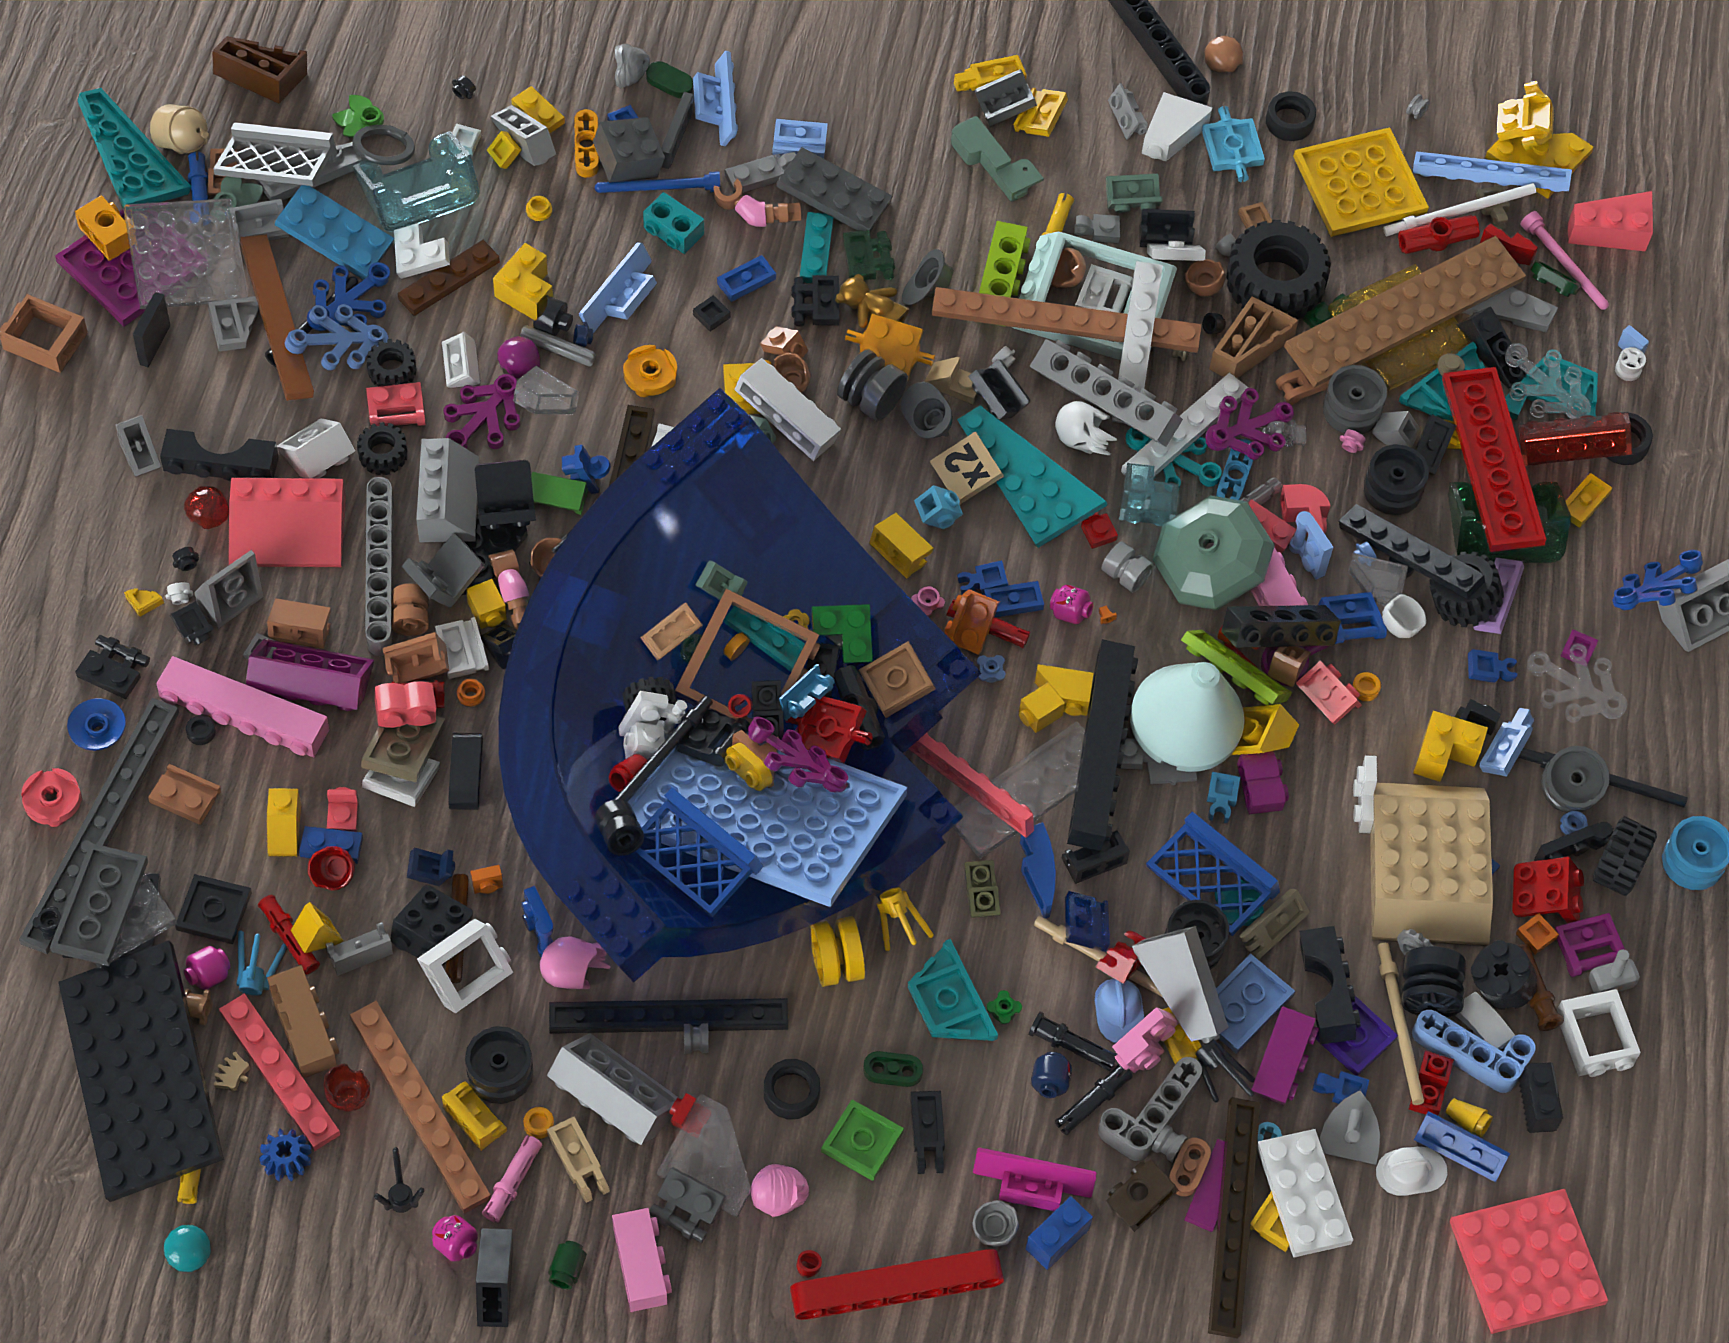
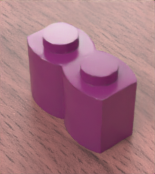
(1262, 782)

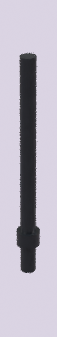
(690, 720)
(1615, 781)

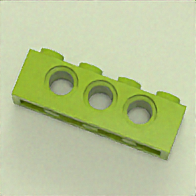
(1005, 260)

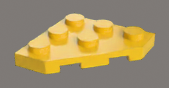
(1561, 151)

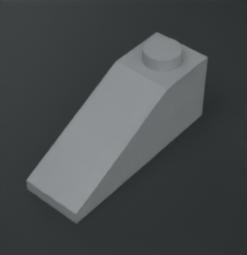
(527, 133)

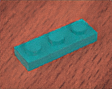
(816, 245)
(769, 638)

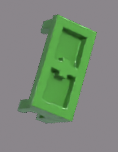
(559, 492)

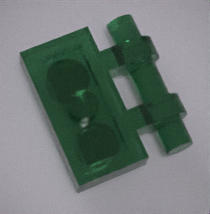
(860, 257)

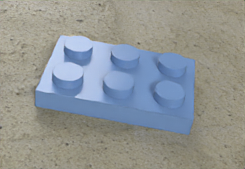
(1250, 1001)

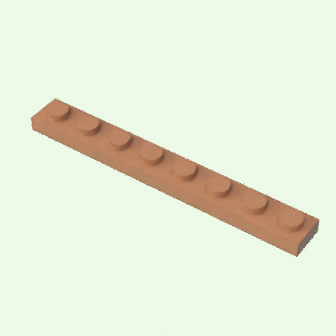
(420, 1107)

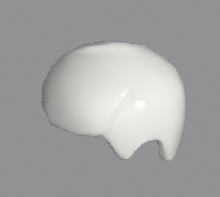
(1404, 616)

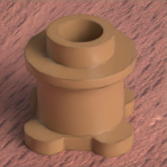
(199, 1005)

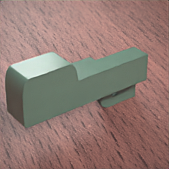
(978, 145)

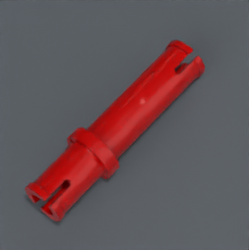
(1002, 629)
(282, 924)

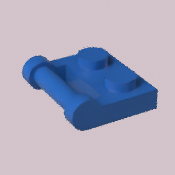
(1356, 609)
(537, 918)

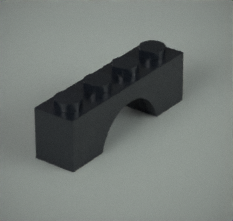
(184, 455)
(1333, 1014)

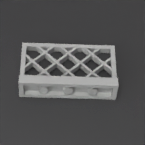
(275, 143)

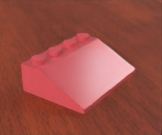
(287, 521)

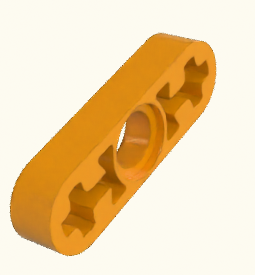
(580, 151)

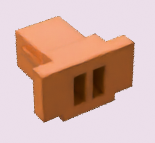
(1106, 615)

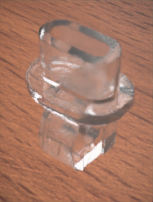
(1292, 432)

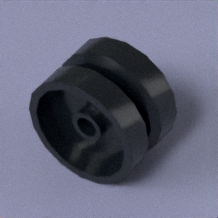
(1396, 479)
(499, 1064)

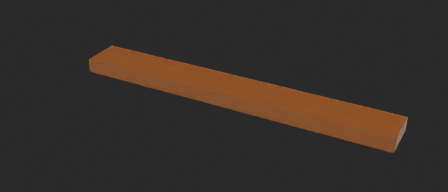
(276, 316)

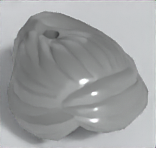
(631, 65)

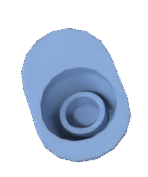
(1118, 1008)

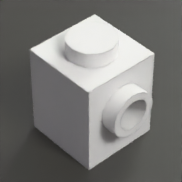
(643, 740)

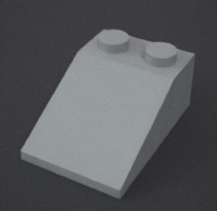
(230, 590)

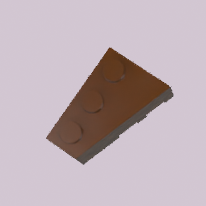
(259, 68)

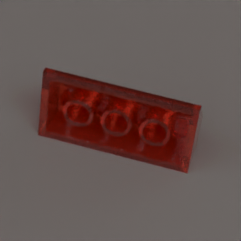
(1575, 438)

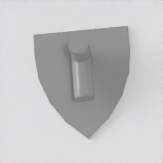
(1352, 1130)

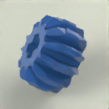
(285, 1144)

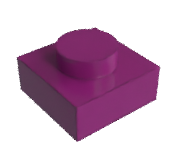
(1575, 638)

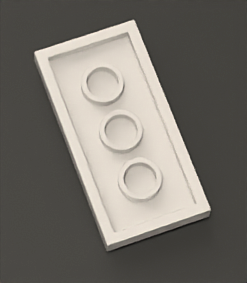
(1304, 1193)

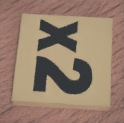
(967, 467)

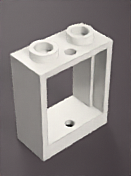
(434, 958)
(1590, 1006)

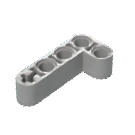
(1157, 1106)

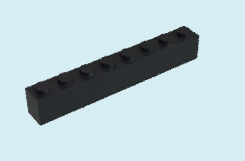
(1101, 746)

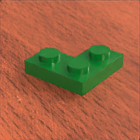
(852, 624)

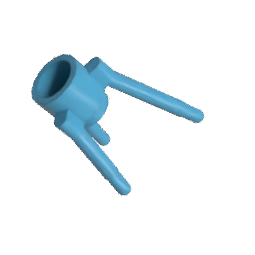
(252, 980)

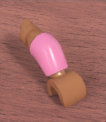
(756, 212)
(511, 584)

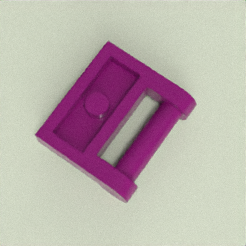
(1586, 936)

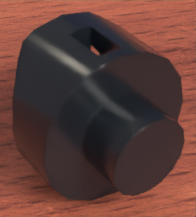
(554, 317)

